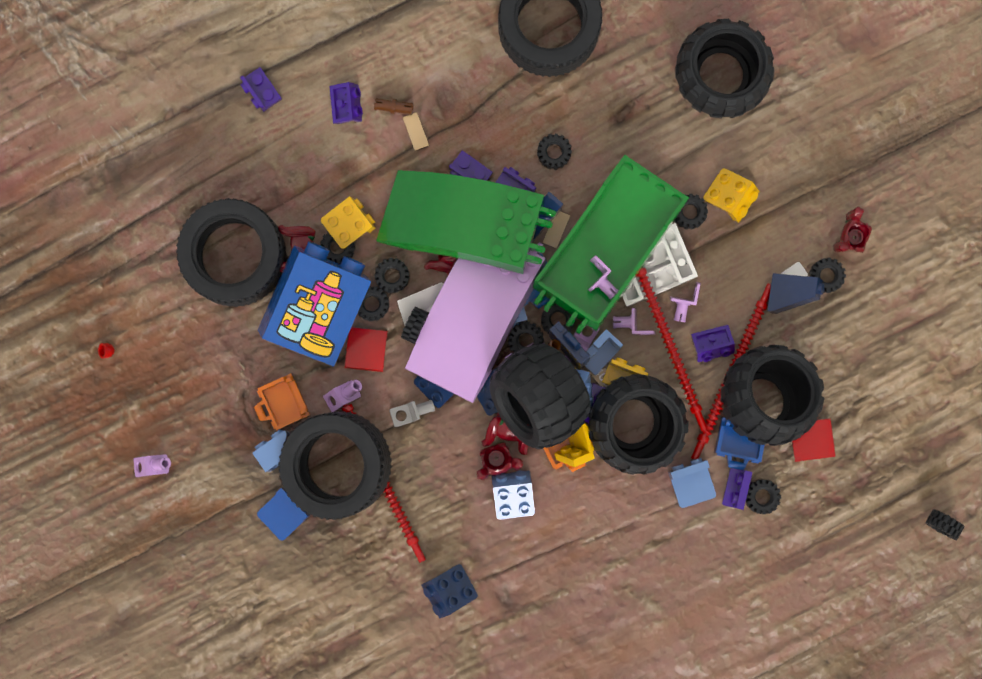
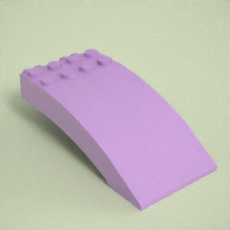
(470, 324)

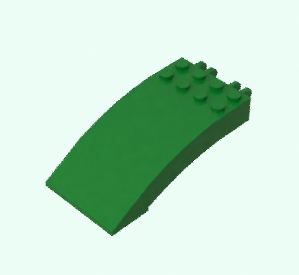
(464, 219)
(621, 230)

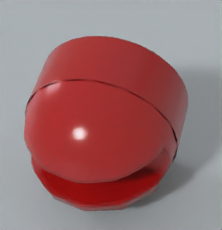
(106, 350)

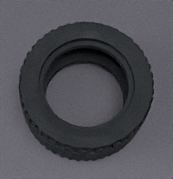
(549, 60)
(203, 224)
(296, 474)

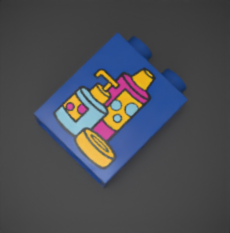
(315, 303)

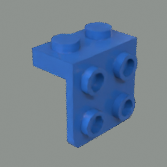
(281, 515)

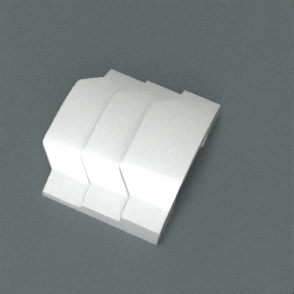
(666, 267)

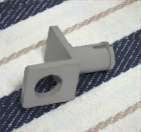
(412, 412)

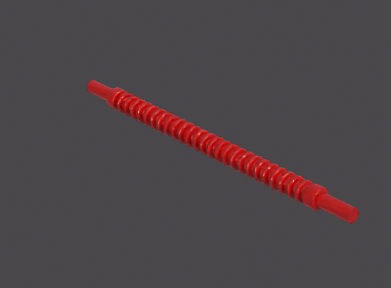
(761, 306)
(693, 402)
(411, 539)

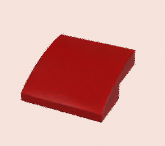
(366, 349)
(815, 443)

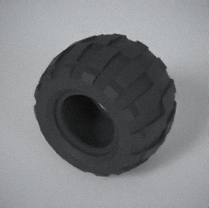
(731, 39)
(795, 380)
(547, 395)
(667, 431)

